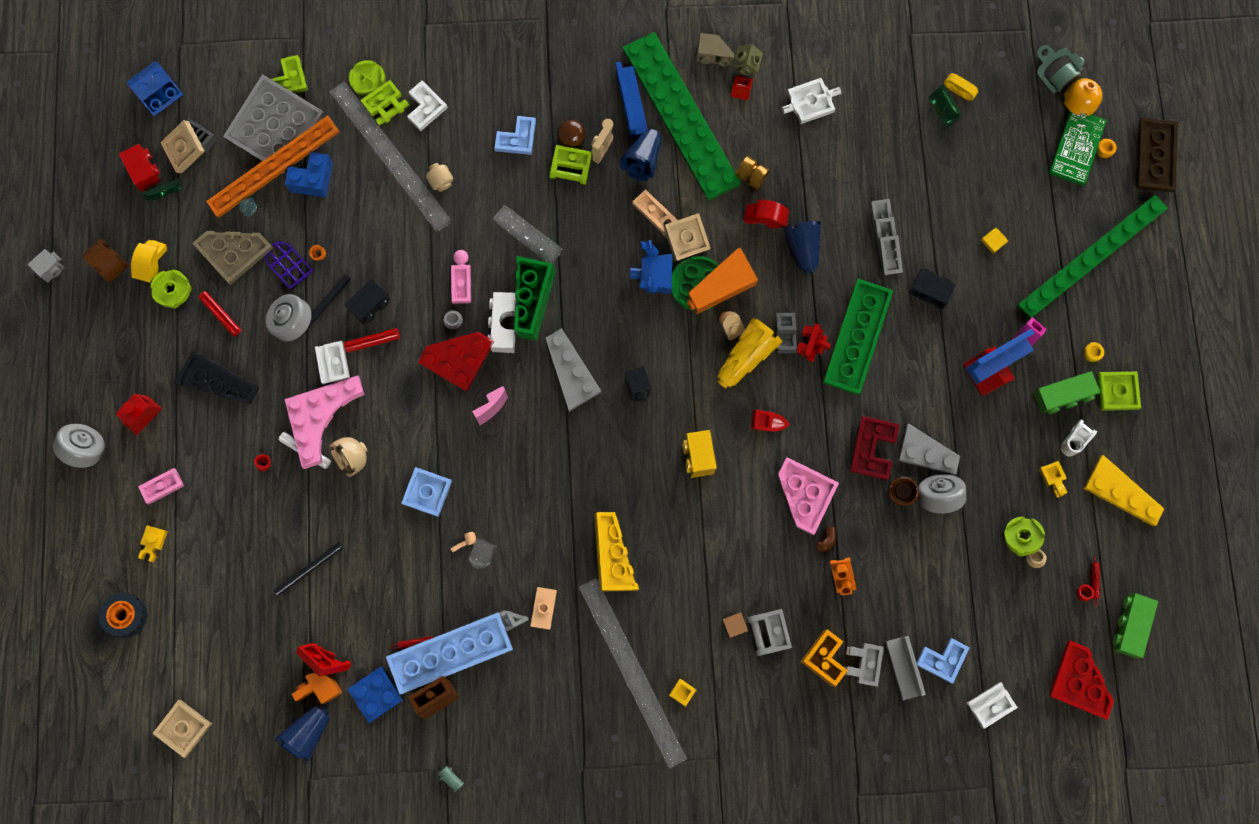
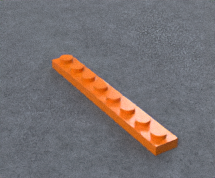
(273, 166)

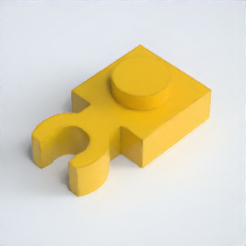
(152, 539)

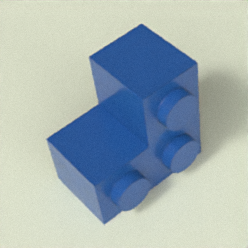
(313, 179)

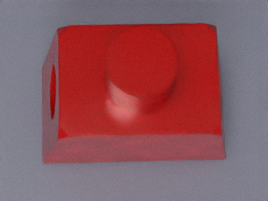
(138, 412)

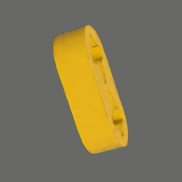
(961, 87)

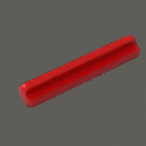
(219, 313)
(371, 340)

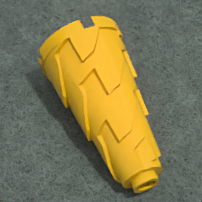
(753, 347)

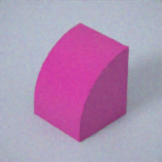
(1038, 329)

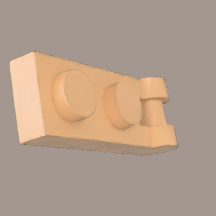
(653, 210)

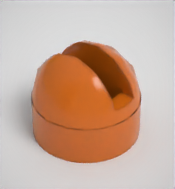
(314, 254)

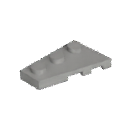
(926, 452)

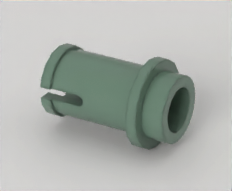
(450, 779)

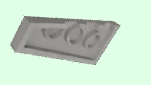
(575, 379)

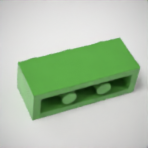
(1066, 393)
(1135, 625)

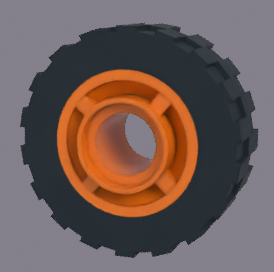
(110, 615)

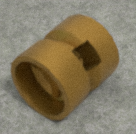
(752, 172)

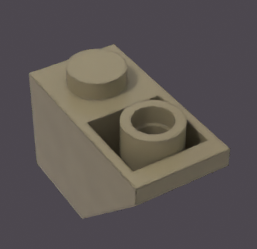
(714, 50)

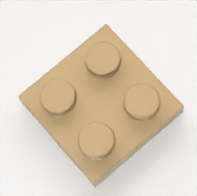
(182, 146)
(686, 237)
(182, 728)

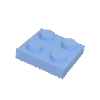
(426, 492)

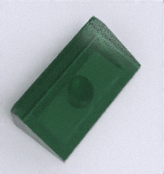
(945, 106)
(162, 190)

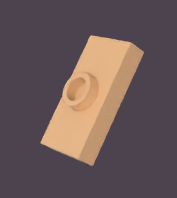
(543, 608)

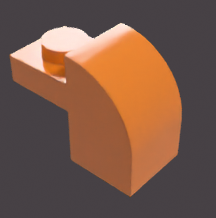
(324, 688)

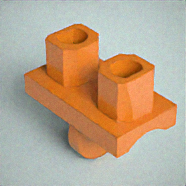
(843, 576)

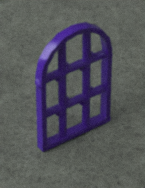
(287, 271)

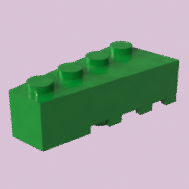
(532, 293)

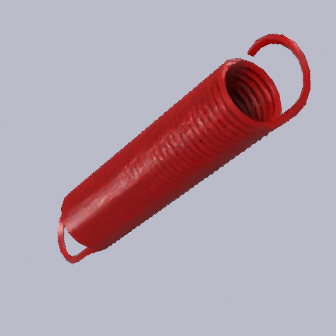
(1095, 579)
(409, 643)

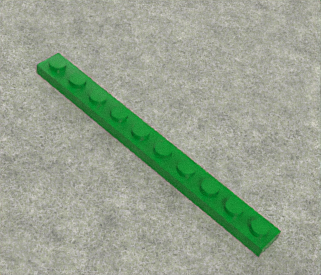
(1091, 257)

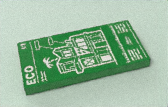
(1077, 147)

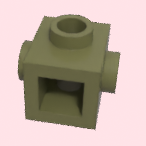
(748, 59)

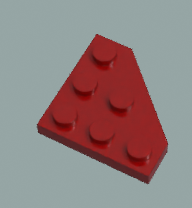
(457, 358)
(1081, 682)

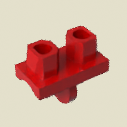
(816, 343)

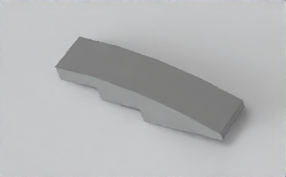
(886, 237)

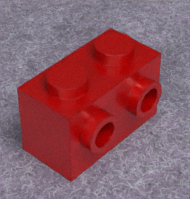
(139, 167)

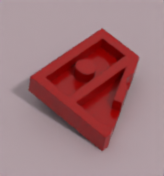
(321, 660)

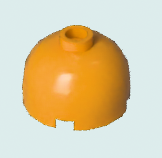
(1083, 96)

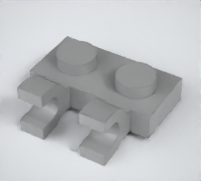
(869, 664)

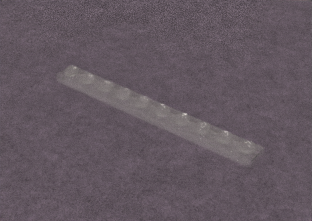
(390, 157)
(633, 673)

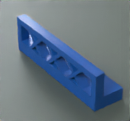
(631, 100)
(1001, 357)

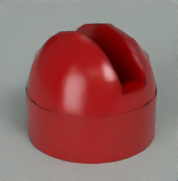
(263, 459)
(1085, 590)

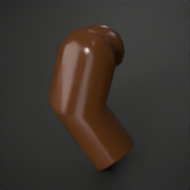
(830, 540)

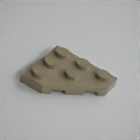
(232, 251)

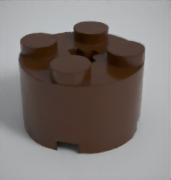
(105, 260)

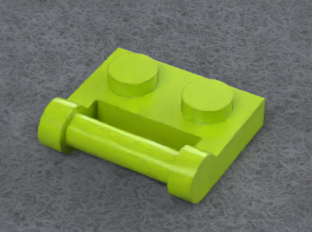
(573, 159)

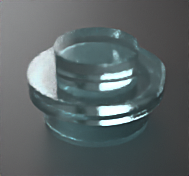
(248, 207)

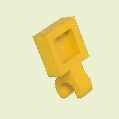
(1054, 475)

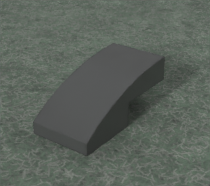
(787, 332)

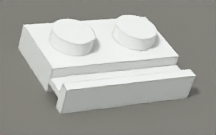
(332, 362)
(991, 705)

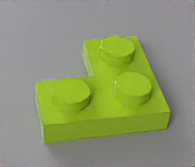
(293, 75)

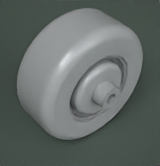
(288, 317)
(78, 445)
(942, 493)

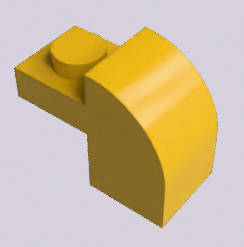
(145, 260)

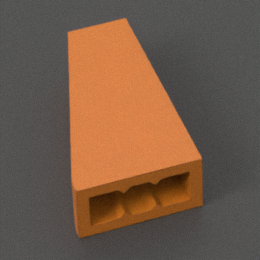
(724, 282)

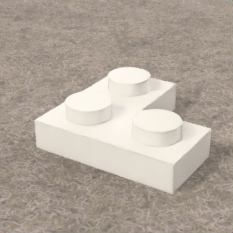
(430, 106)

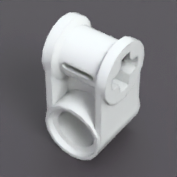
(1080, 436)

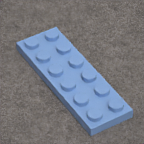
(449, 653)

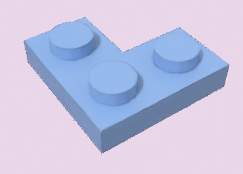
(520, 141)
(945, 665)

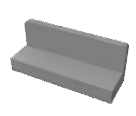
(905, 668)

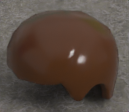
(571, 133)
(903, 491)

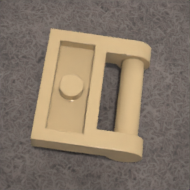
(602, 142)

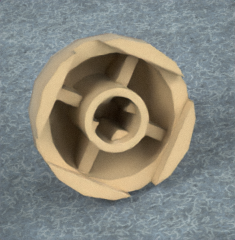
(349, 455)

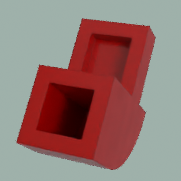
(767, 212)

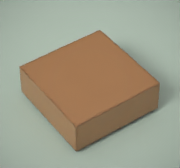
(735, 625)

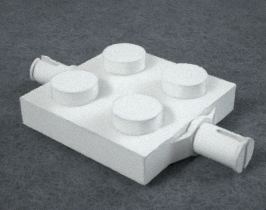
(811, 100)

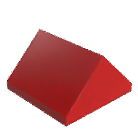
(993, 382)

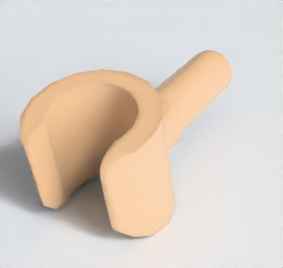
(470, 538)

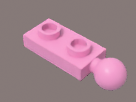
(461, 278)

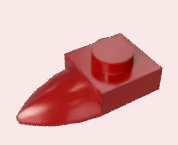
(768, 421)

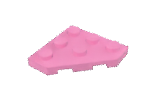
(806, 494)

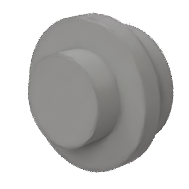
(453, 320)

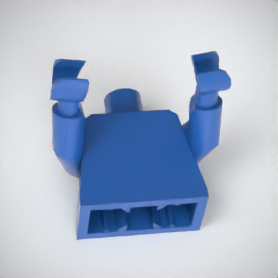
(655, 270)

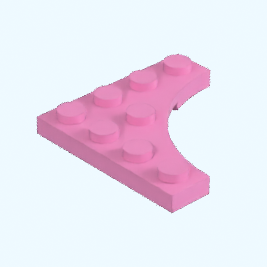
(313, 411)

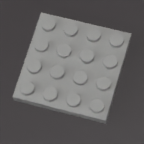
(271, 119)

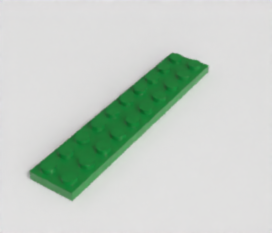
(681, 116)

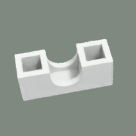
(502, 306)

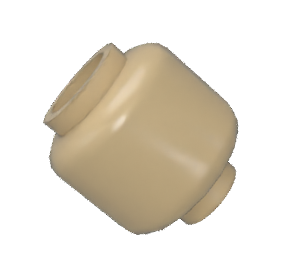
(439, 177)

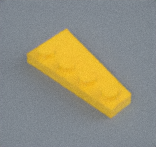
(1118, 489)
(612, 559)

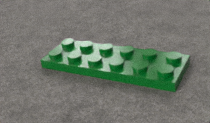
(858, 337)

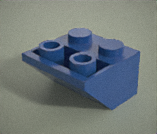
(154, 88)

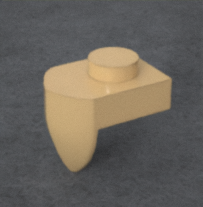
(731, 324)

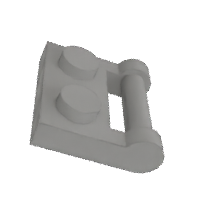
(776, 632)

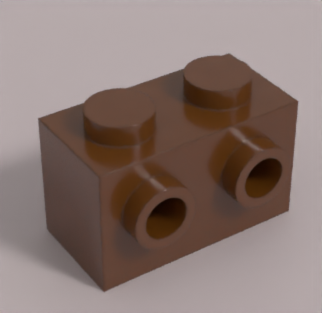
(433, 697)

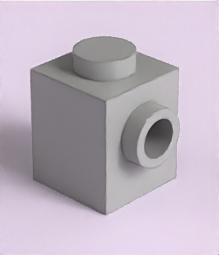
(47, 265)

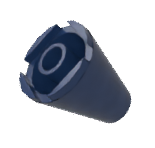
(642, 156)
(805, 244)
(304, 734)

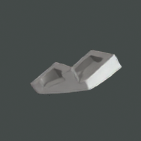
(512, 620)

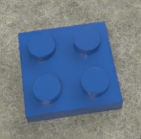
(375, 694)

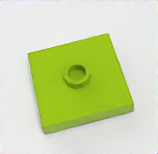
(1119, 391)

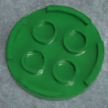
(689, 275)

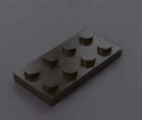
(1157, 155)

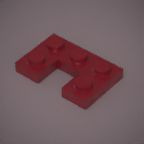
(863, 457)

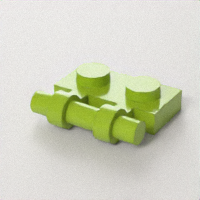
(380, 99)

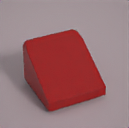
(741, 87)

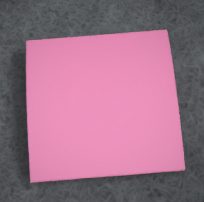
(496, 401)

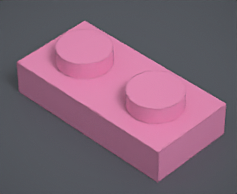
(161, 486)

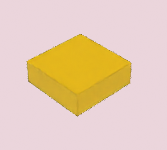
(994, 240)
(682, 692)

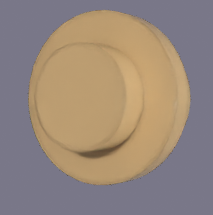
(1037, 559)

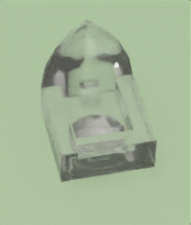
(481, 554)

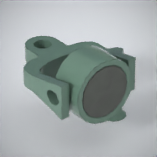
(1065, 75)

